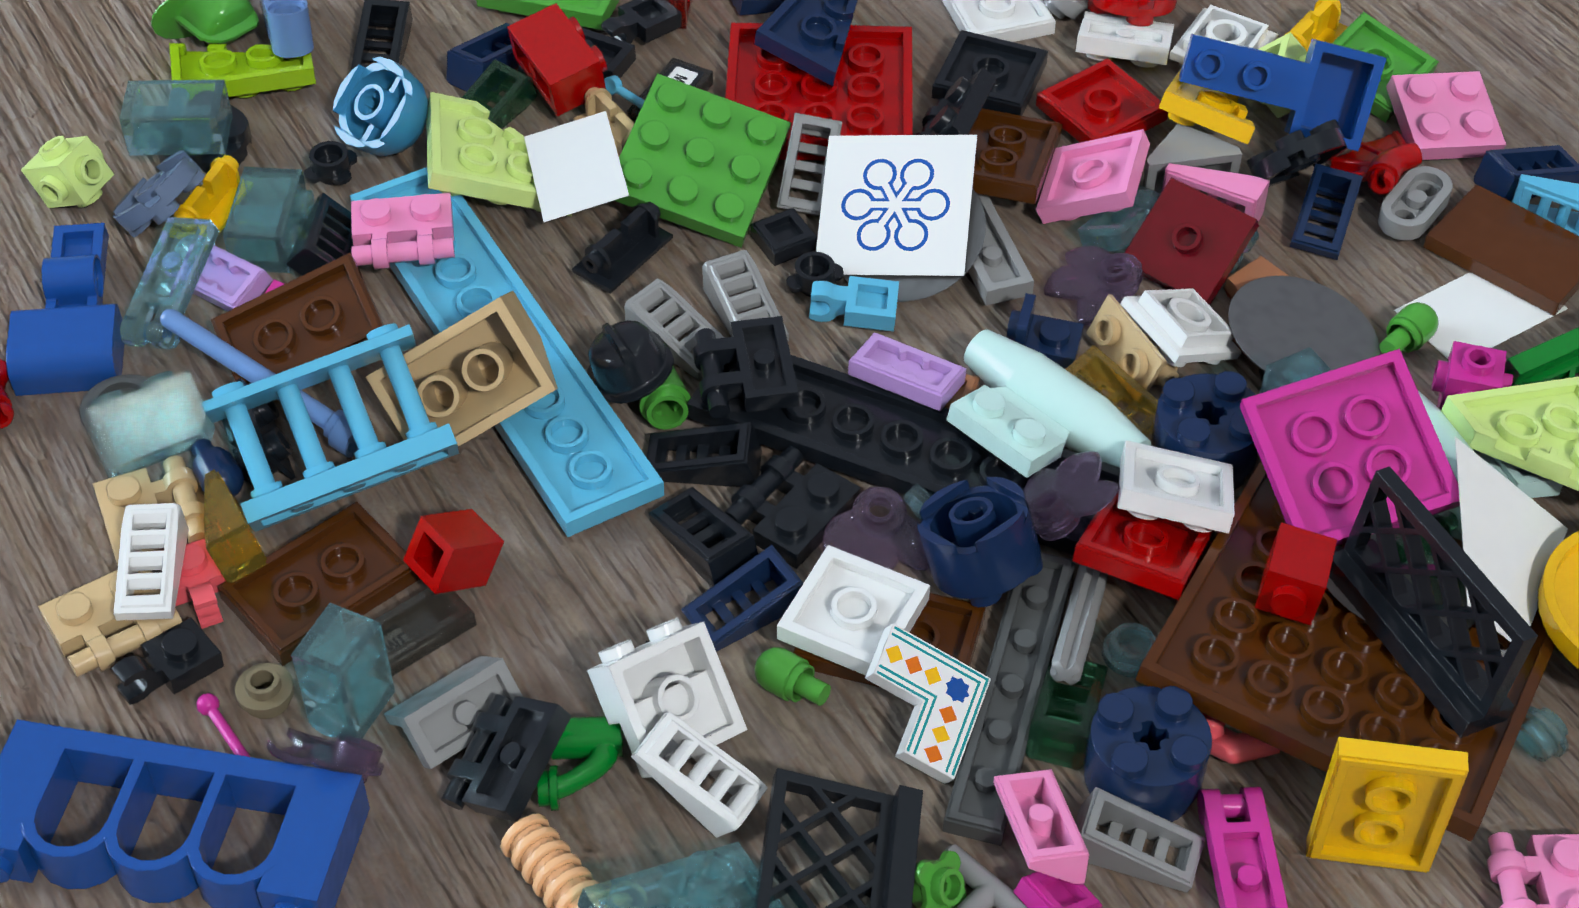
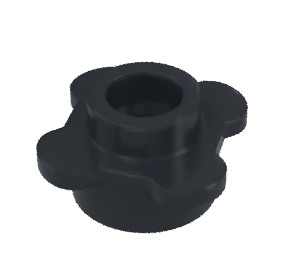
(330, 163)
(811, 268)

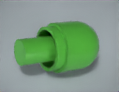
(1410, 328)
(789, 677)

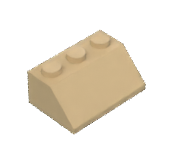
(475, 371)

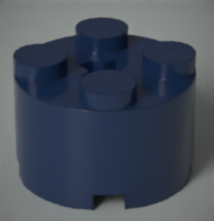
(1205, 420)
(979, 539)
(1149, 749)

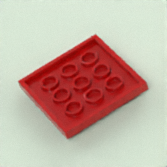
(868, 93)

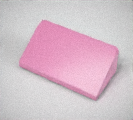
(1043, 824)

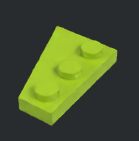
(243, 72)

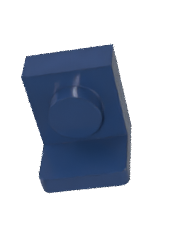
(1047, 335)

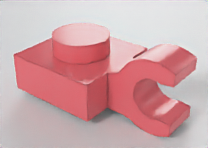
(199, 584)

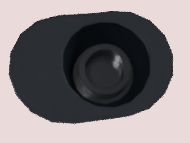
(628, 361)

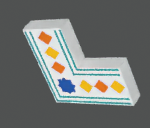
(943, 696)

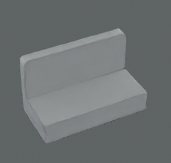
(442, 715)

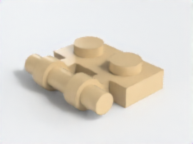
(135, 487)
(86, 623)

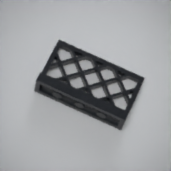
(1408, 618)
(893, 839)

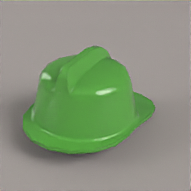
(206, 19)

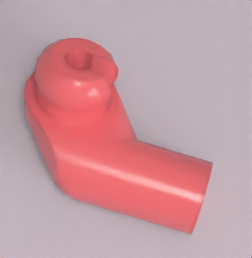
(1236, 747)

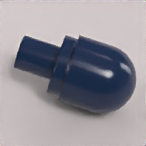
(209, 458)

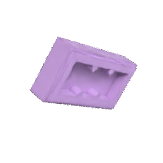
(230, 280)
(907, 371)

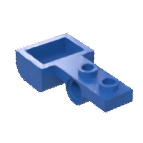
(1327, 86)
(75, 336)

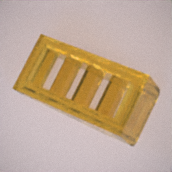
(1108, 376)
(227, 531)

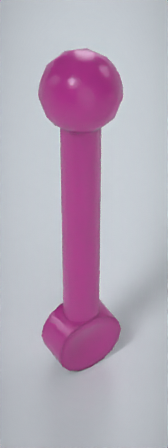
(208, 705)

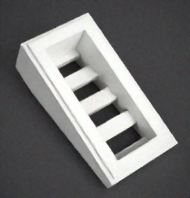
(150, 528)
(710, 759)

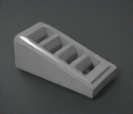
(814, 127)
(734, 275)
(659, 304)
(1129, 859)

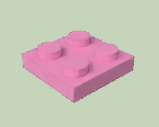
(1445, 114)
(1093, 177)

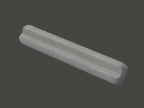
(1078, 625)

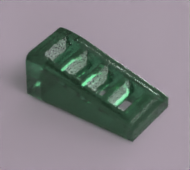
(499, 78)
(1065, 717)

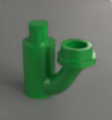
(581, 739)

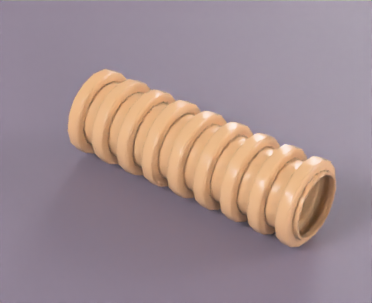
(546, 862)

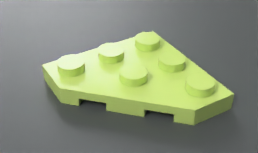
(475, 155)
(1524, 426)

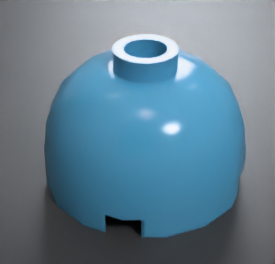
(381, 108)

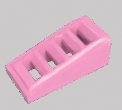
(1240, 190)

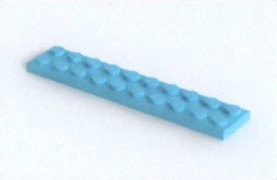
(566, 440)

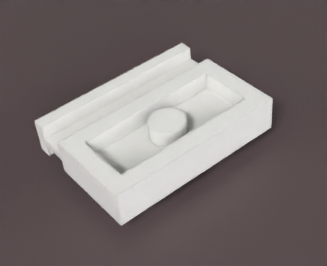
(1113, 37)

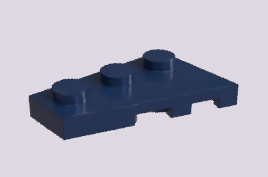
(809, 34)

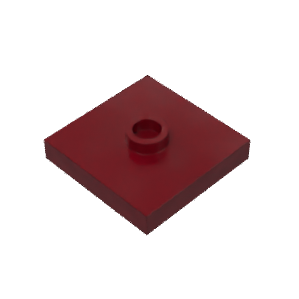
(1191, 240)

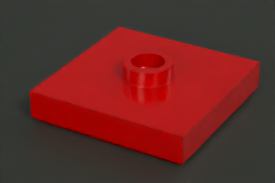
(1101, 103)
(1142, 551)

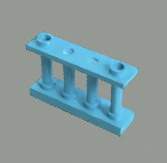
(322, 480)

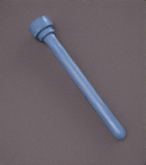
(333, 423)

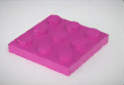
(1336, 430)

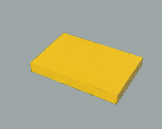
(1385, 804)

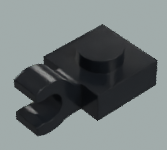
(644, 20)
(172, 658)

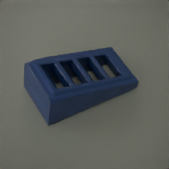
(473, 57)
(1502, 168)
(1334, 184)
(750, 576)

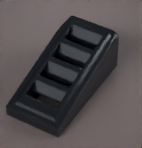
(383, 14)
(305, 254)
(735, 466)
(708, 541)

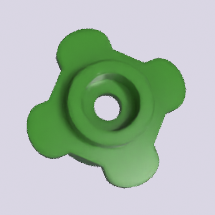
(939, 882)

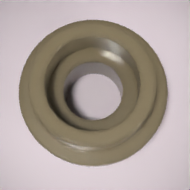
(269, 701)

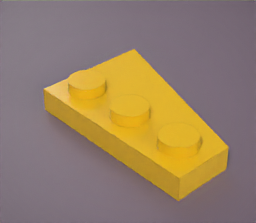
(1208, 108)

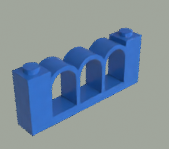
(302, 870)

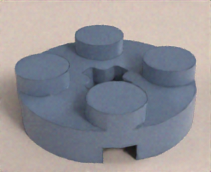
(156, 196)

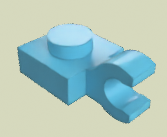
(864, 302)

